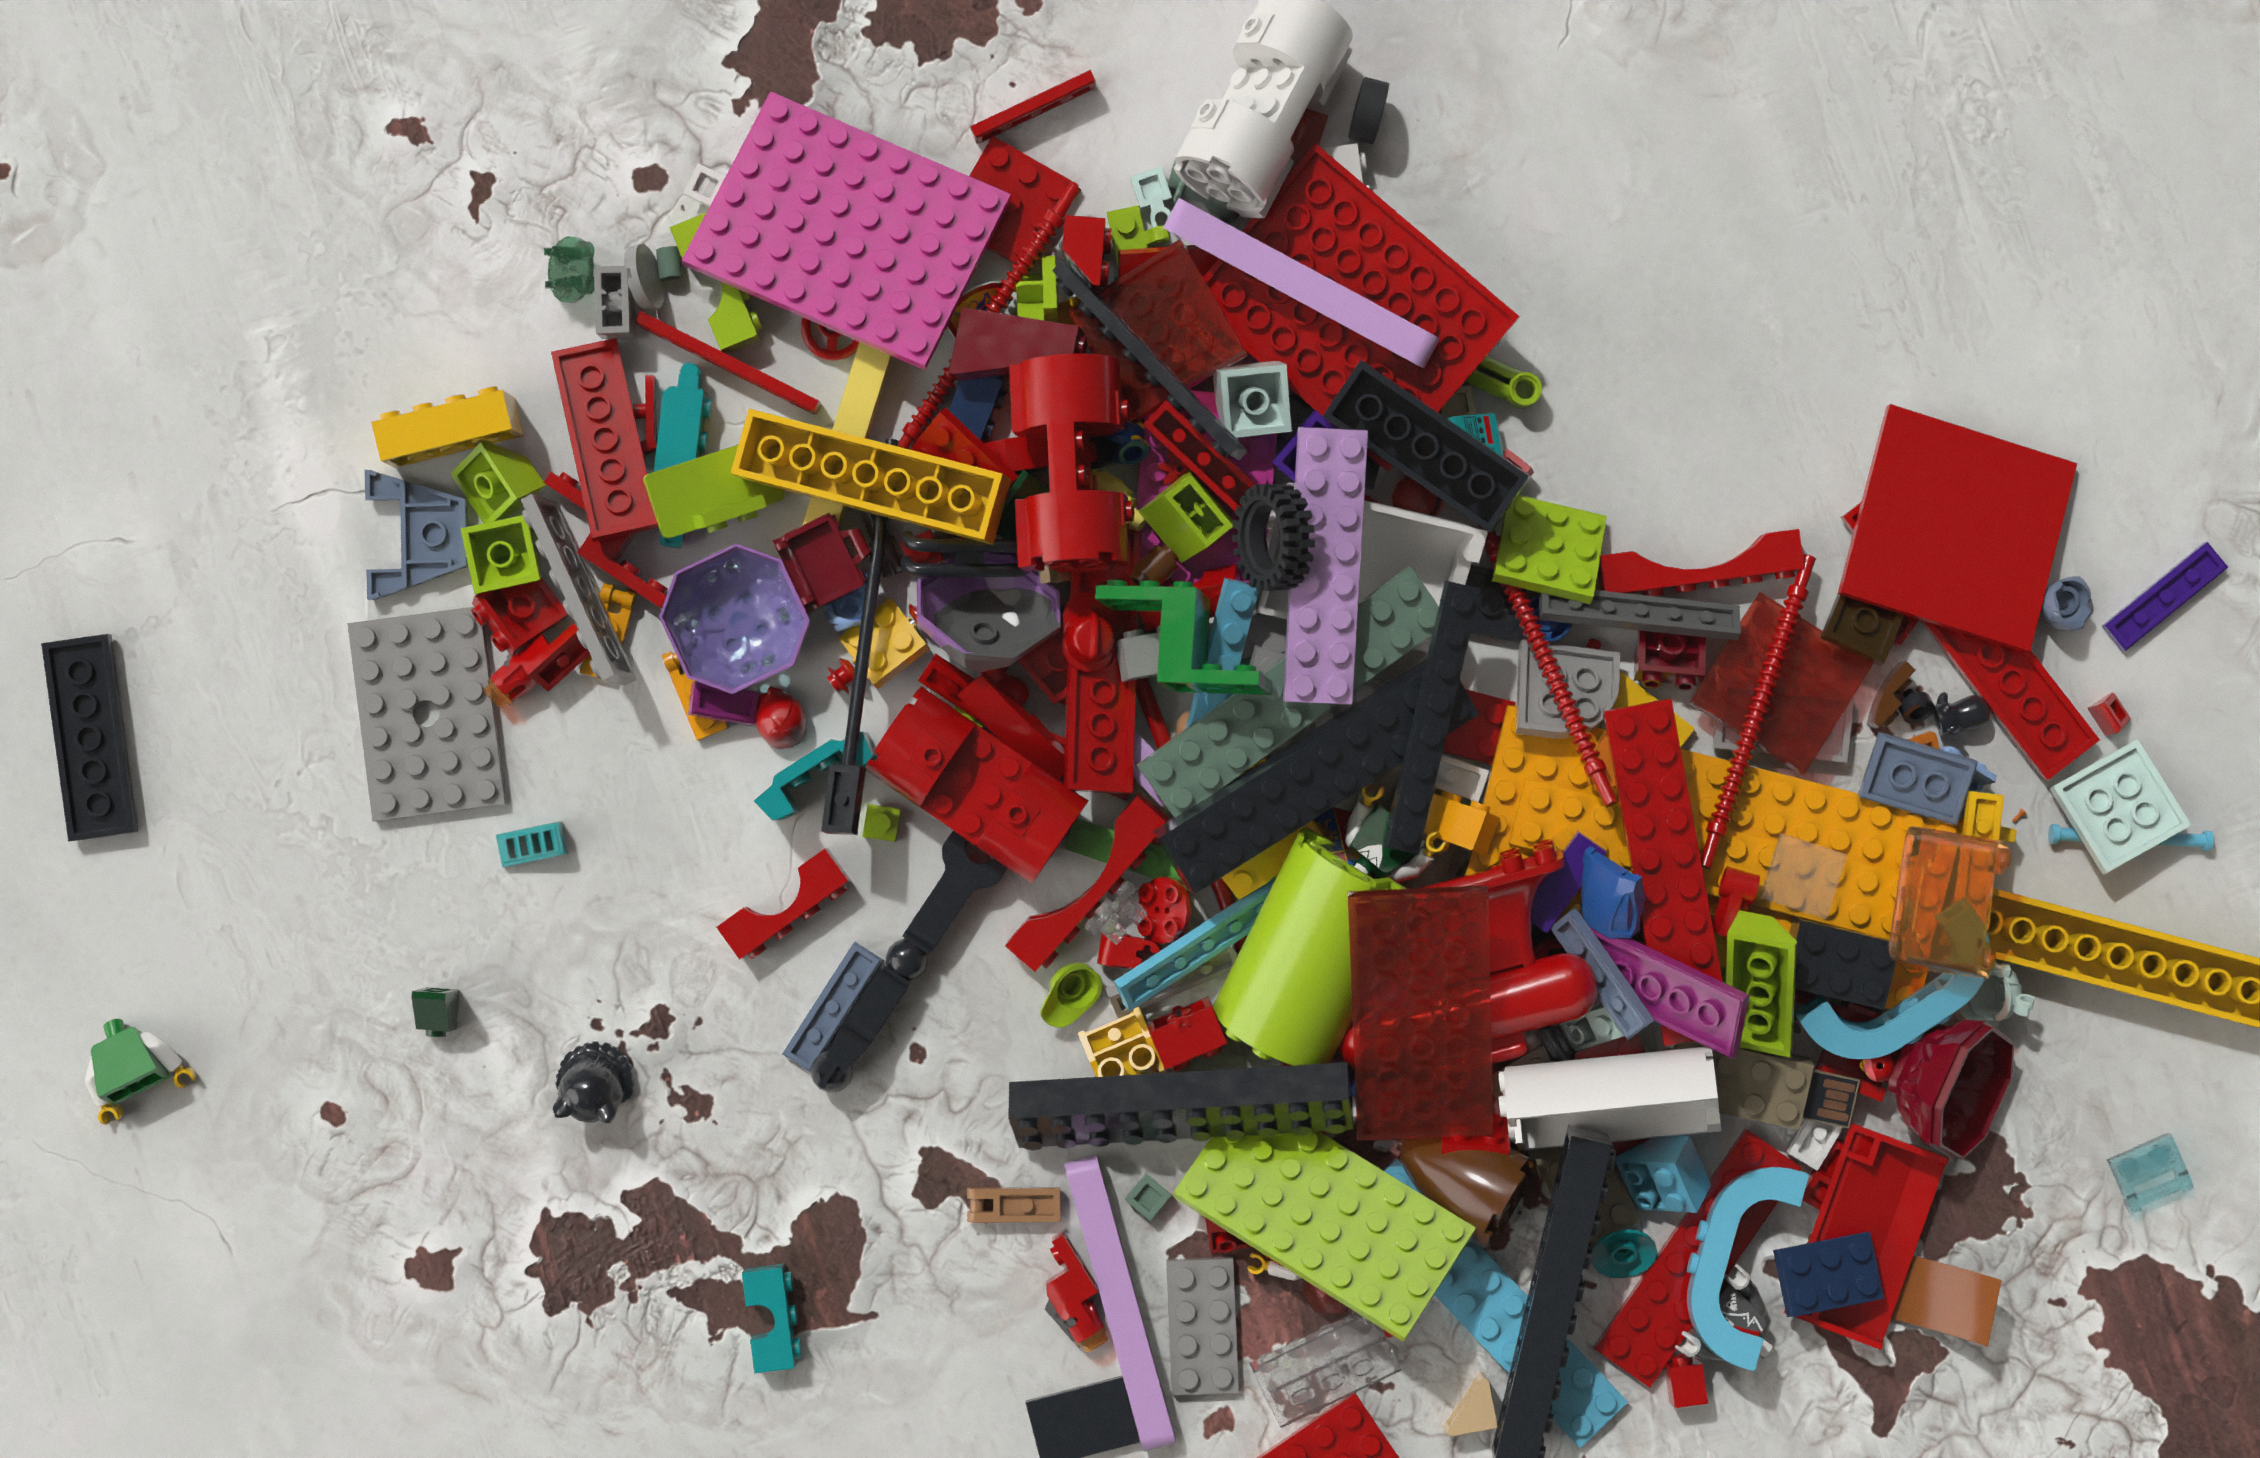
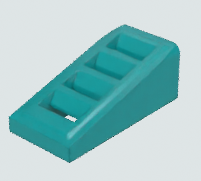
(558, 840)

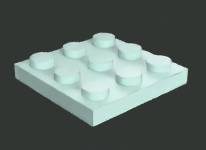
(2120, 806)

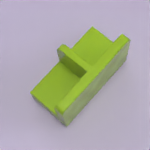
(1039, 293)

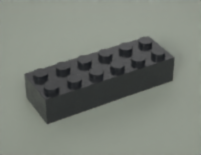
(1427, 446)

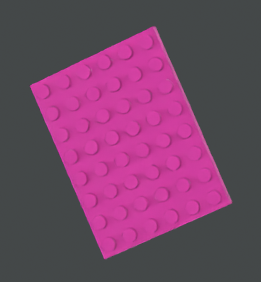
(847, 230)

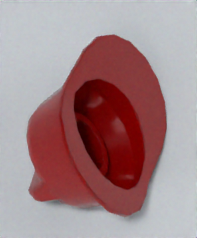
(1088, 632)

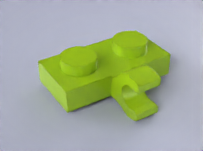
(1129, 230)

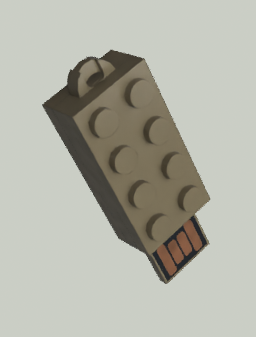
(1780, 1089)

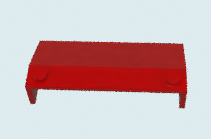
(1882, 1190)

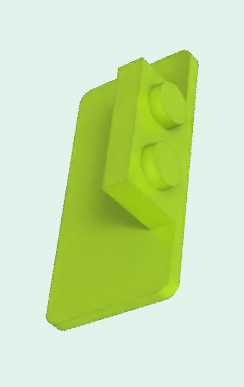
(705, 494)

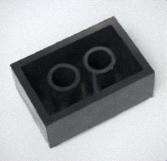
(1842, 963)

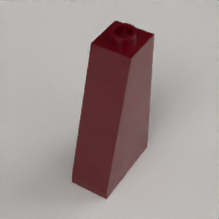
(993, 341)

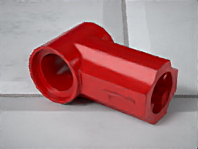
(1735, 894)

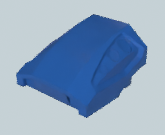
(1610, 896)

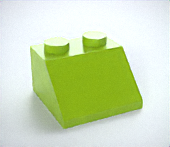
(501, 554)

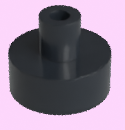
(1916, 706)

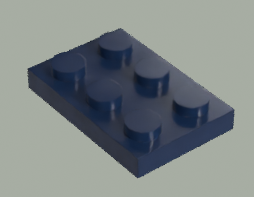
(1828, 1274)

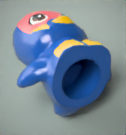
(1130, 444)

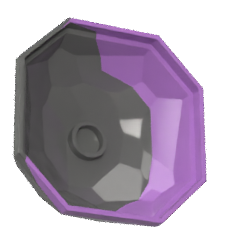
(988, 619)

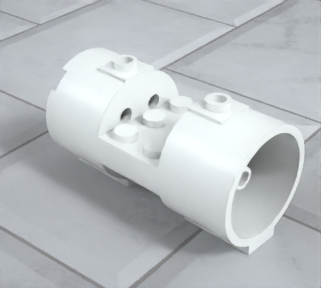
(1242, 142)

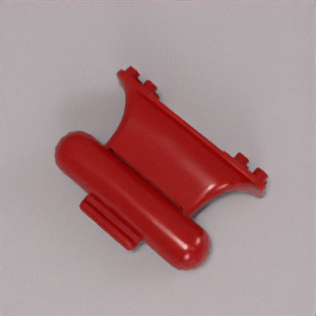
(1522, 990)

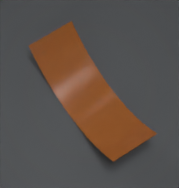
(1948, 1300)

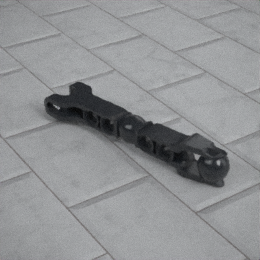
(904, 962)

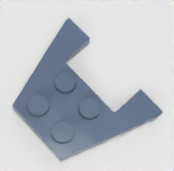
(429, 534)

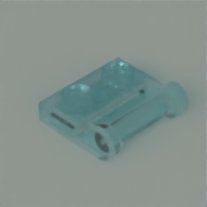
(2147, 1163)

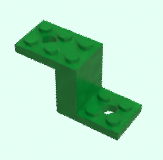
(1183, 638)

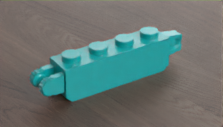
(682, 427)

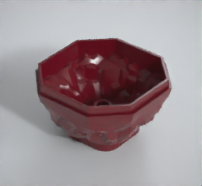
(1953, 1084)

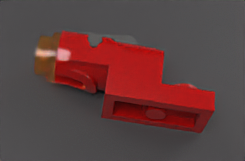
(537, 663)
(1069, 1297)

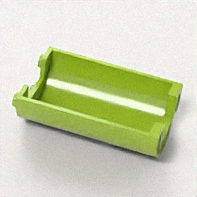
(1294, 971)

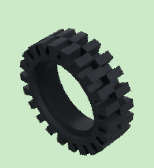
(1293, 537)

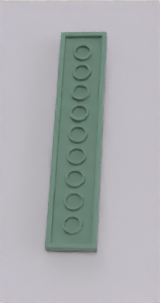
(1253, 726)

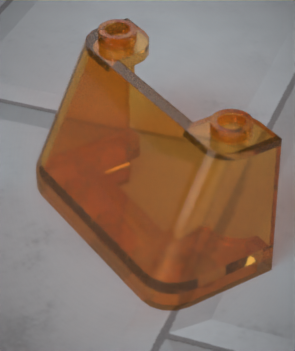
(1946, 902)

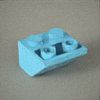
(1665, 1174)

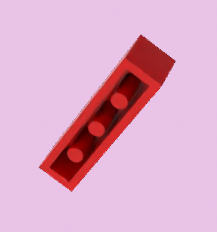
(1198, 454)

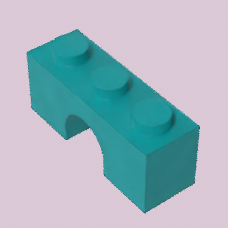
(771, 1288)

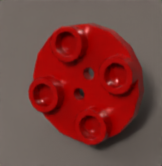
(1166, 908)

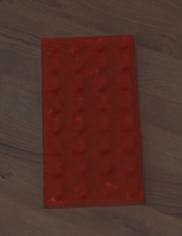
(1421, 1012)

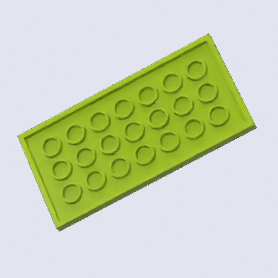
(1330, 1221)

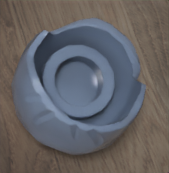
(2066, 604)

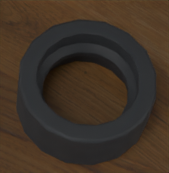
(1368, 110)

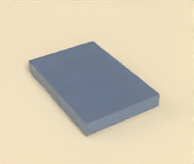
(1917, 778)

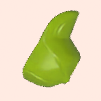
(1071, 994)

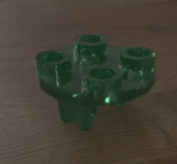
(570, 269)

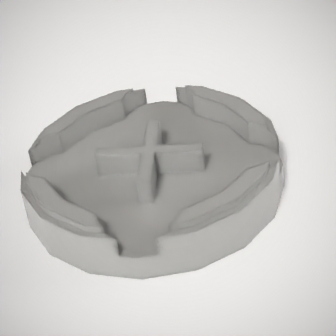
(645, 280)

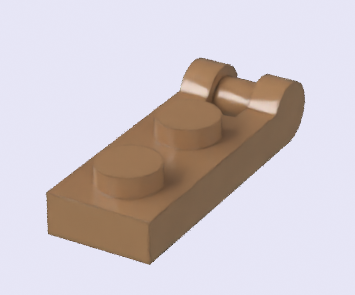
(1014, 1204)

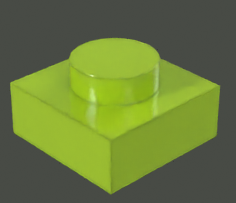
(881, 823)

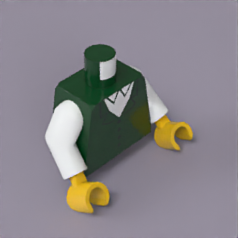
(1366, 838)

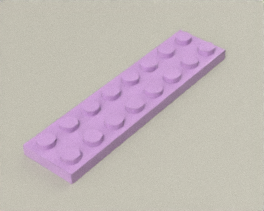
(1326, 603)

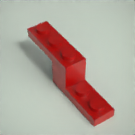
(608, 552)

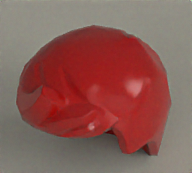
(780, 718)

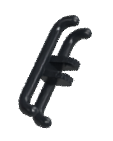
(966, 554)

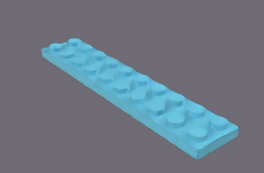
(1492, 1311)

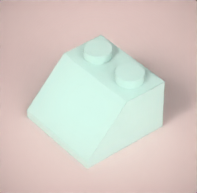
(1253, 398)

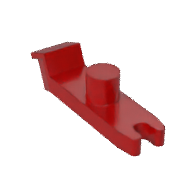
(649, 411)

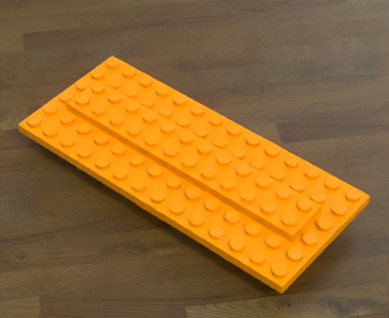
(1544, 795)

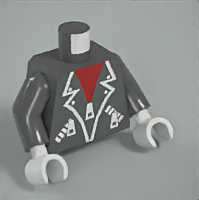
(1741, 1308)

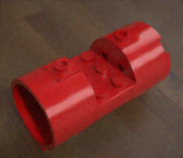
(1069, 403)
(976, 785)

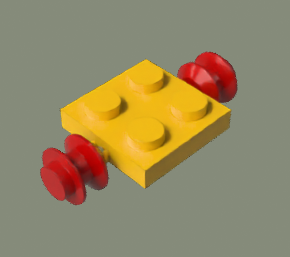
(892, 647)

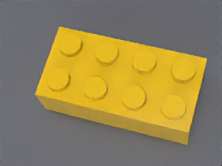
(446, 428)

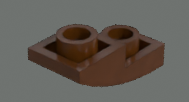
(1885, 703)

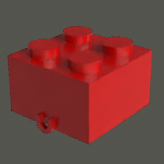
(1186, 1035)

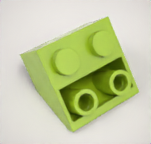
(1187, 516)

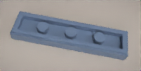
(1614, 989)
(832, 1005)

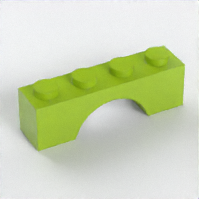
(732, 321)

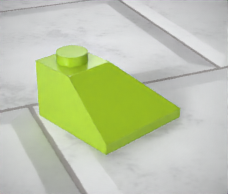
(496, 480)

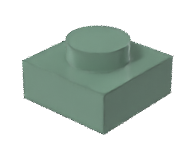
(1148, 1196)

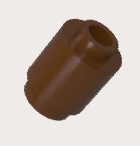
(1156, 566)

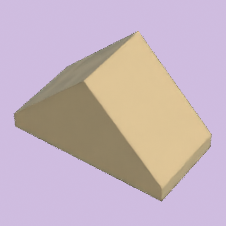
(1474, 1411)

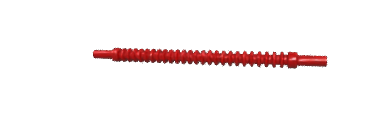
(1053, 220)
(1594, 767)
(1717, 828)

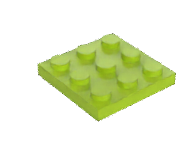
(1550, 549)

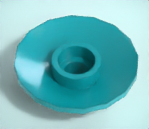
(1623, 1253)

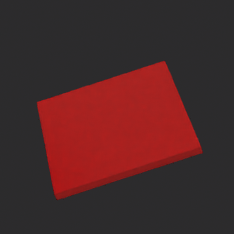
(1957, 528)

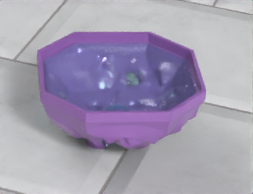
(734, 618)

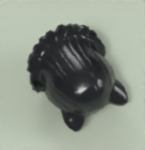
(593, 1083)

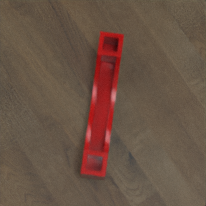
(1769, 554)
(1043, 933)

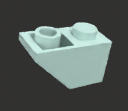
(1591, 1028)

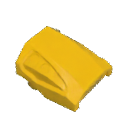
(1122, 1047)

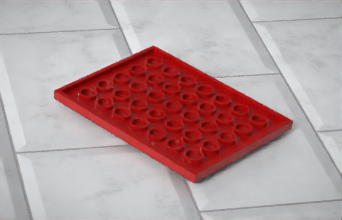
(1362, 243)

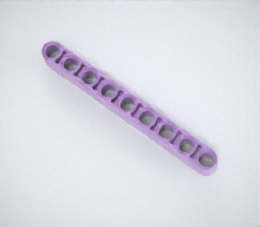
(1301, 283)
(1120, 1303)

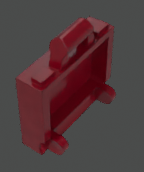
(821, 561)

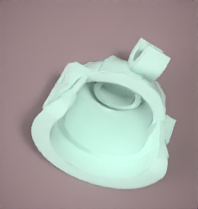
(1997, 997)

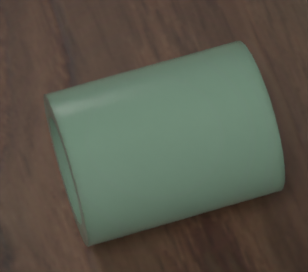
(669, 263)

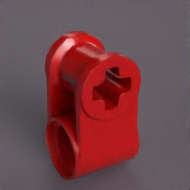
(1125, 952)

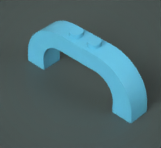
(1894, 1028)
(1712, 1257)

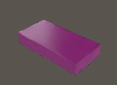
(723, 706)

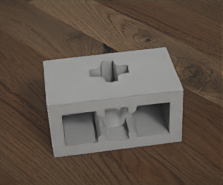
(613, 303)

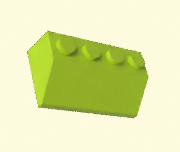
(1764, 966)

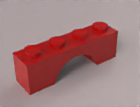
(819, 879)

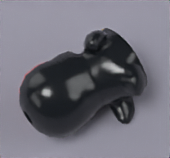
(1962, 715)

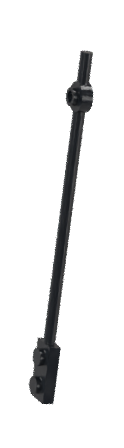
(846, 780)

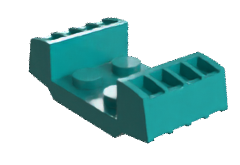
(778, 802)

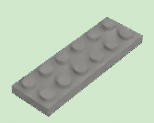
(580, 594)

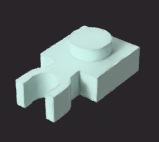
(1152, 192)

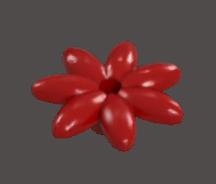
(1172, 468)

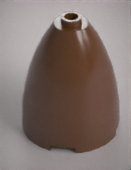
(1469, 1183)

